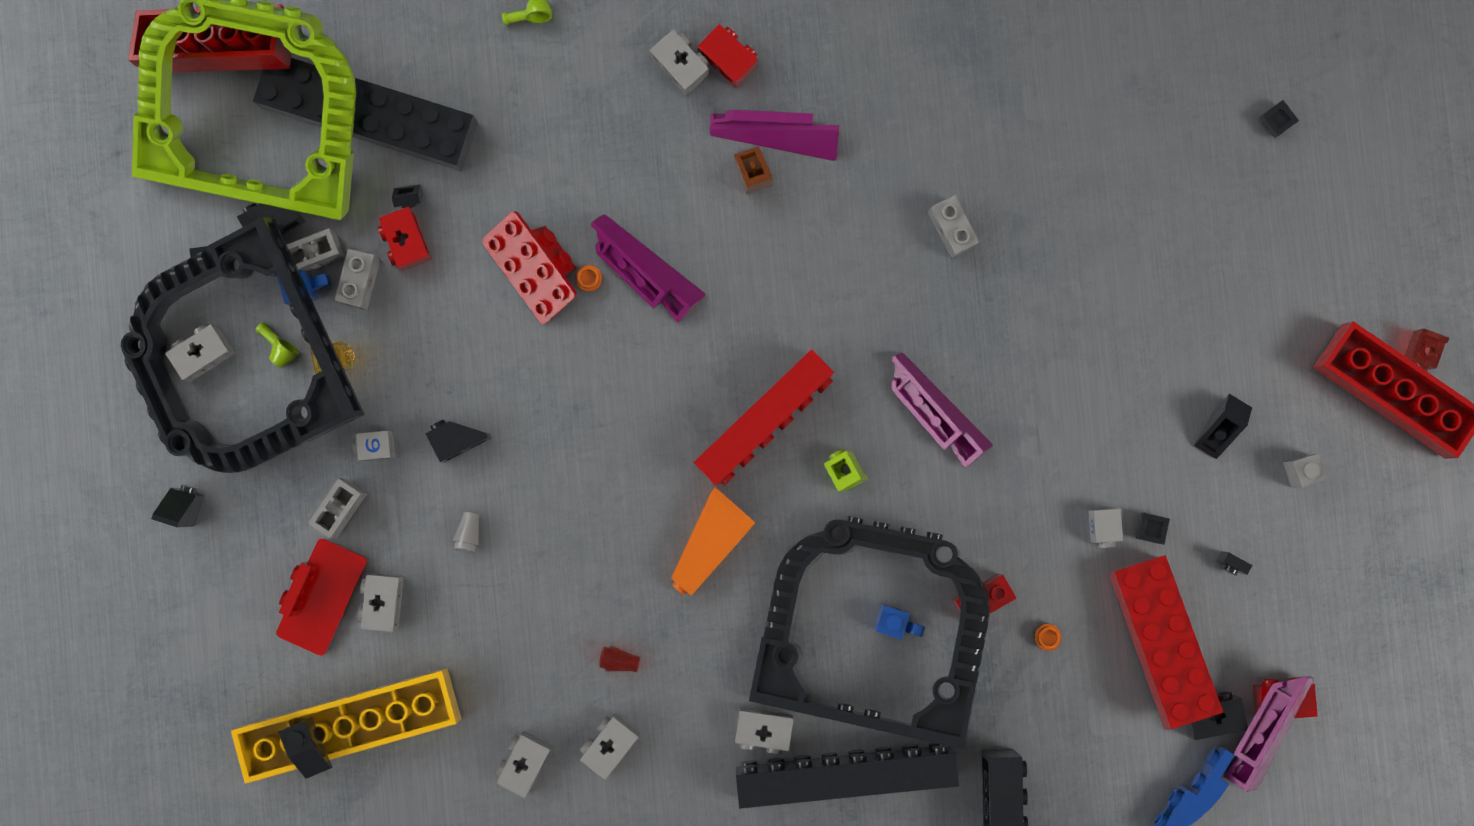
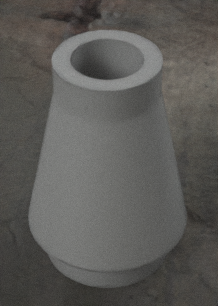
(467, 534)

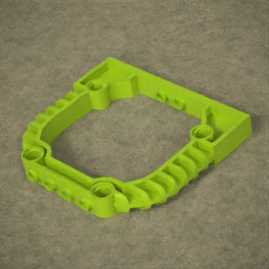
(165, 159)

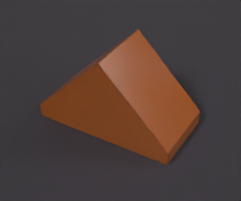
(753, 170)

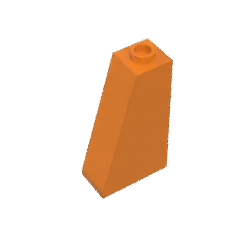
(712, 539)

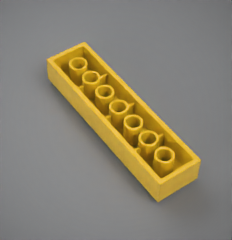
(352, 722)

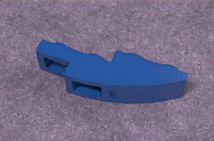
(1207, 787)

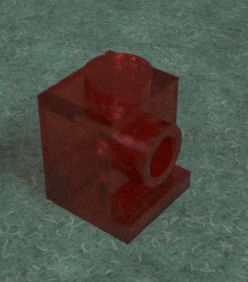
(1417, 345)

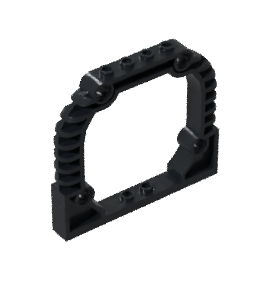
(330, 395)
(780, 684)

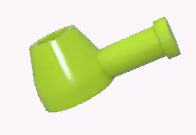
(536, 12)
(282, 350)

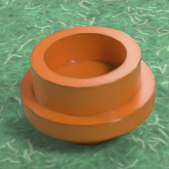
(588, 278)
(1047, 637)

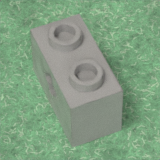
(685, 76)
(953, 226)
(316, 250)
(357, 279)
(214, 351)
(337, 508)
(388, 589)
(777, 723)
(603, 761)
(521, 780)

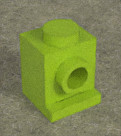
(835, 468)

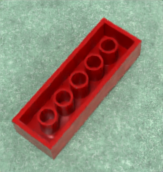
(215, 48)
(1398, 390)
(764, 417)
(1165, 643)

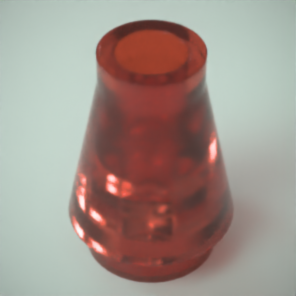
(615, 659)

